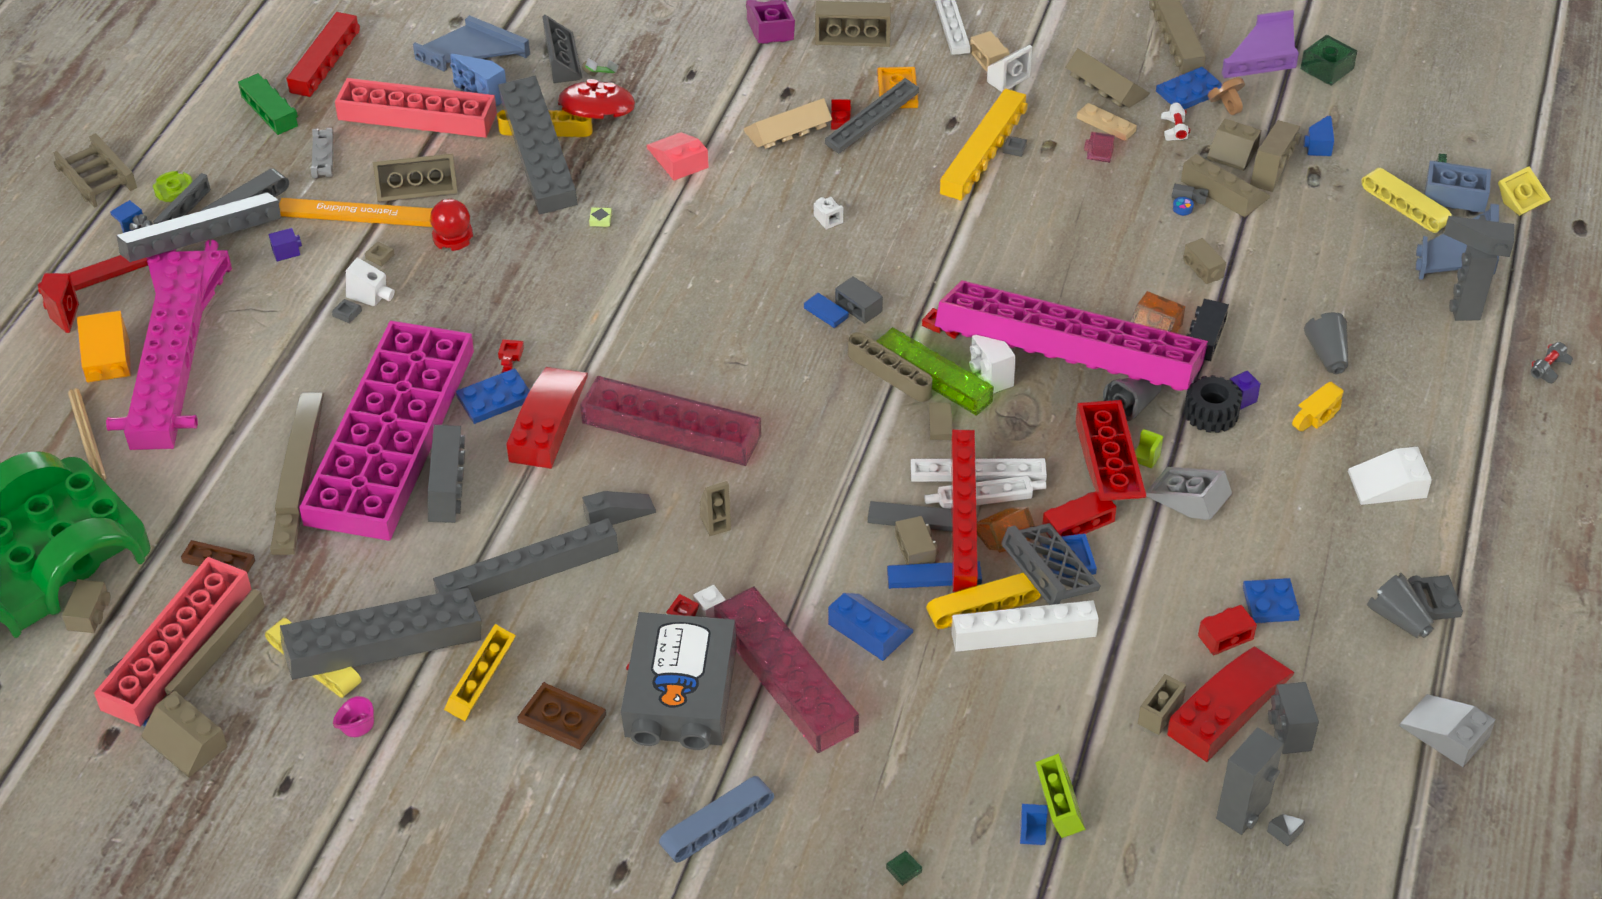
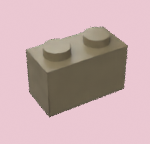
(915, 541)
(86, 606)
(1161, 704)

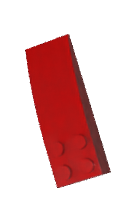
(545, 417)
(1109, 450)
(1227, 702)

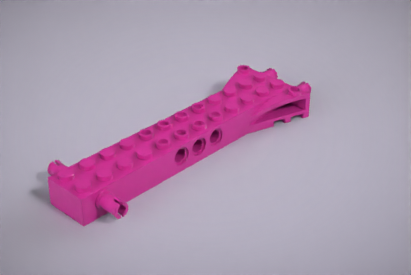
(183, 289)

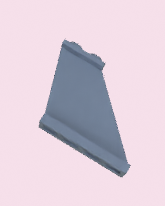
(474, 40)
(1445, 252)

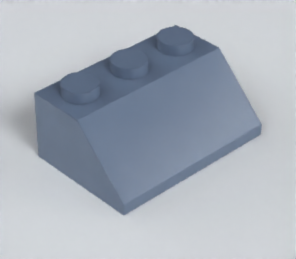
(1458, 186)

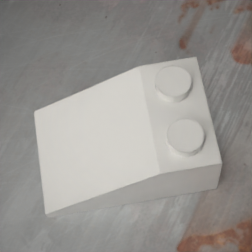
(1391, 477)

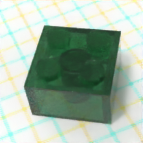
(1328, 60)

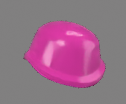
(355, 717)

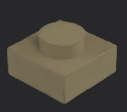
(379, 253)

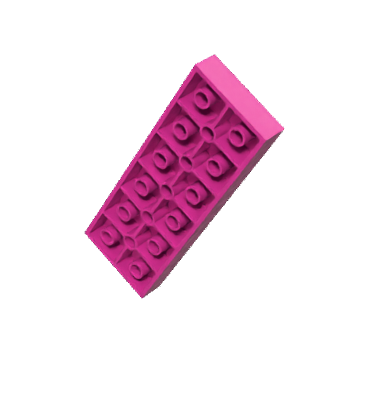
(1072, 334)
(387, 431)

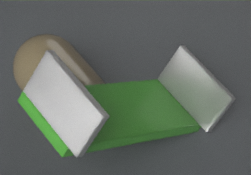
(592, 69)

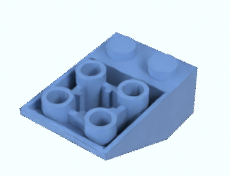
(477, 75)

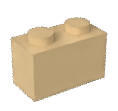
(987, 49)

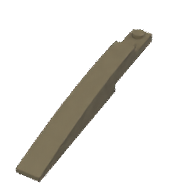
(296, 473)

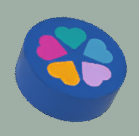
(1183, 206)

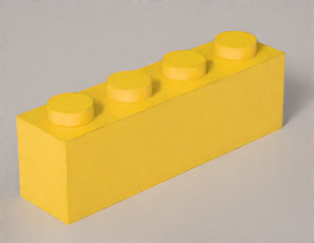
(479, 672)

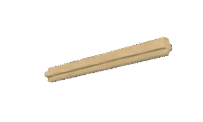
(86, 432)

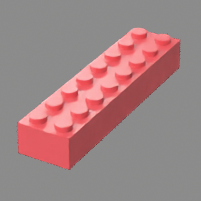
(416, 107)
(172, 641)

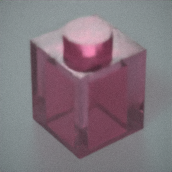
(1099, 147)

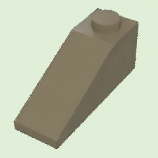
(716, 508)

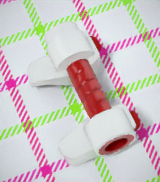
(1177, 115)

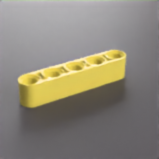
(1406, 199)
(339, 681)

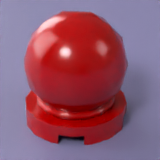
(451, 224)

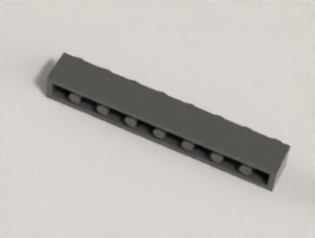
(198, 227)
(532, 561)

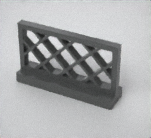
(1038, 568)

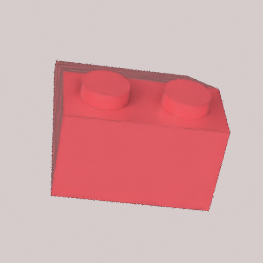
(680, 155)

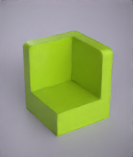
(1149, 448)

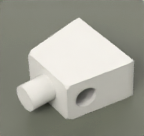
(366, 283)

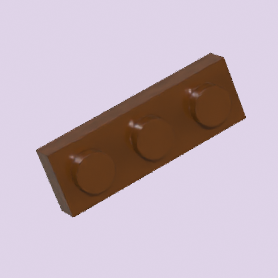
(197, 552)

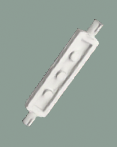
(992, 491)

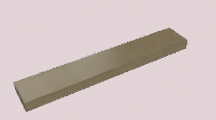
(217, 644)

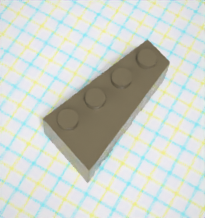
(1274, 155)

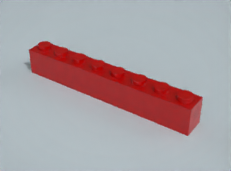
(963, 510)

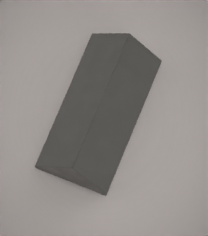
(561, 51)

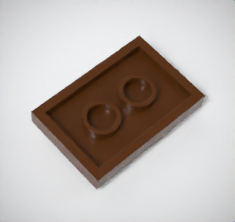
(562, 716)

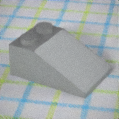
(1191, 491)
(1449, 727)

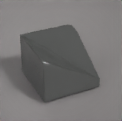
(1285, 828)

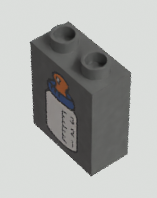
(679, 680)

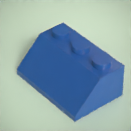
(867, 624)

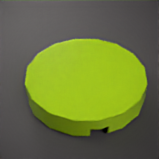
(171, 185)

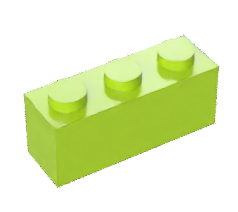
(1060, 796)

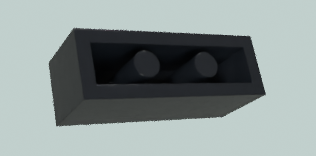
(1209, 324)

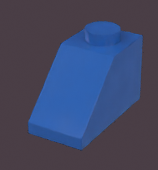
(1320, 138)

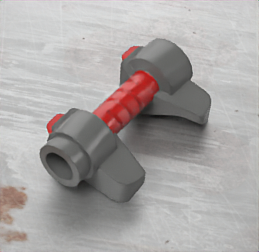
(1556, 353)

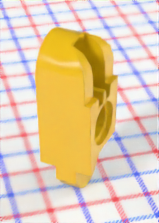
(1319, 407)

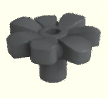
(140, 222)

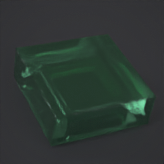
(904, 867)

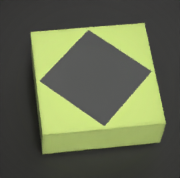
(600, 217)

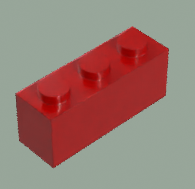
(1080, 515)

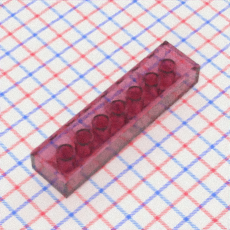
(671, 420)
(789, 671)

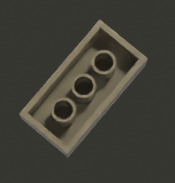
(852, 23)

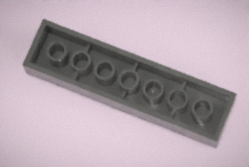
(537, 145)
(380, 633)

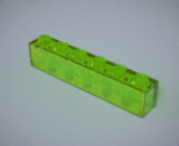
(947, 377)

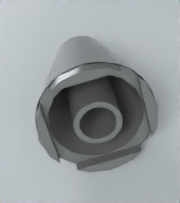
(1329, 340)
(1133, 394)
(1402, 607)

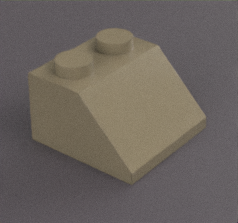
(1234, 144)

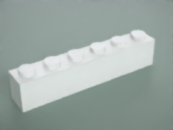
(1024, 625)

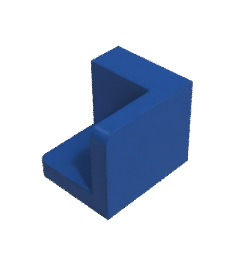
(125, 214)
(1033, 824)

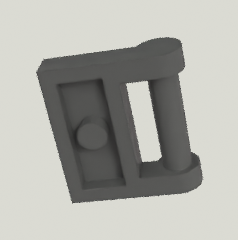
(1441, 593)

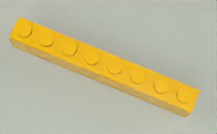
(983, 144)

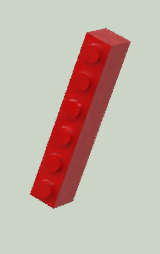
(323, 54)

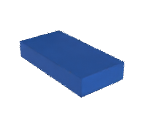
(826, 310)

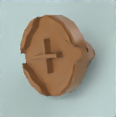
(1229, 95)

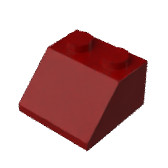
(59, 299)

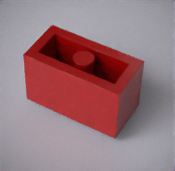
(1227, 629)

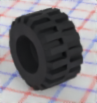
(1213, 404)

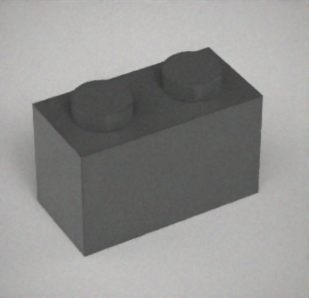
(859, 299)

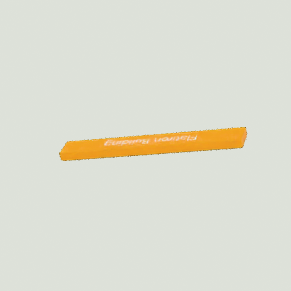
(355, 212)

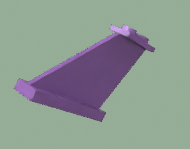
(1265, 48)

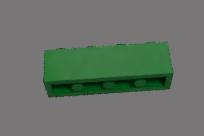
(268, 103)

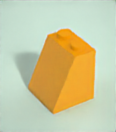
(104, 346)

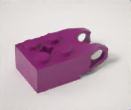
(770, 21)

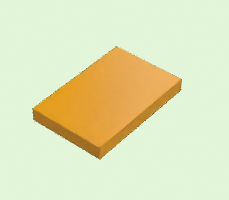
(890, 76)

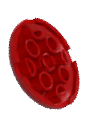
(596, 99)

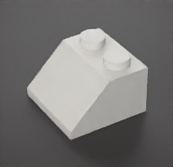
(1010, 69)

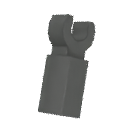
(1197, 195)

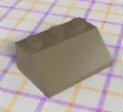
(183, 734)

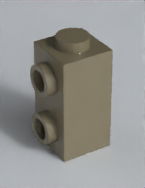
(1204, 261)

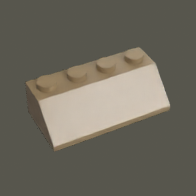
(789, 123)

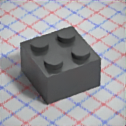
(1293, 717)

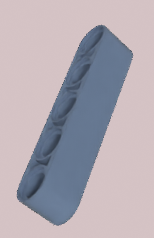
(716, 819)

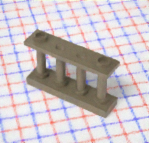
(105, 157)

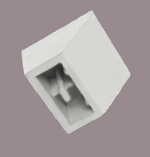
(992, 362)

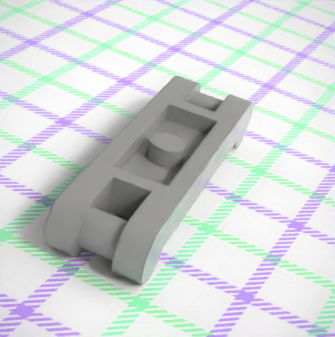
(322, 153)

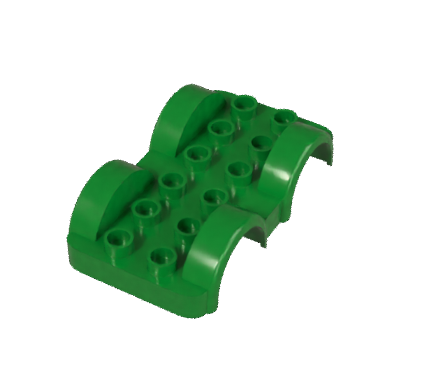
(56, 529)

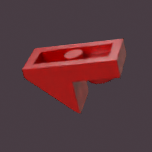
(840, 112)

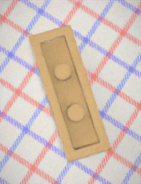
(1106, 121)

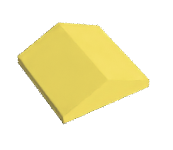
(1522, 191)

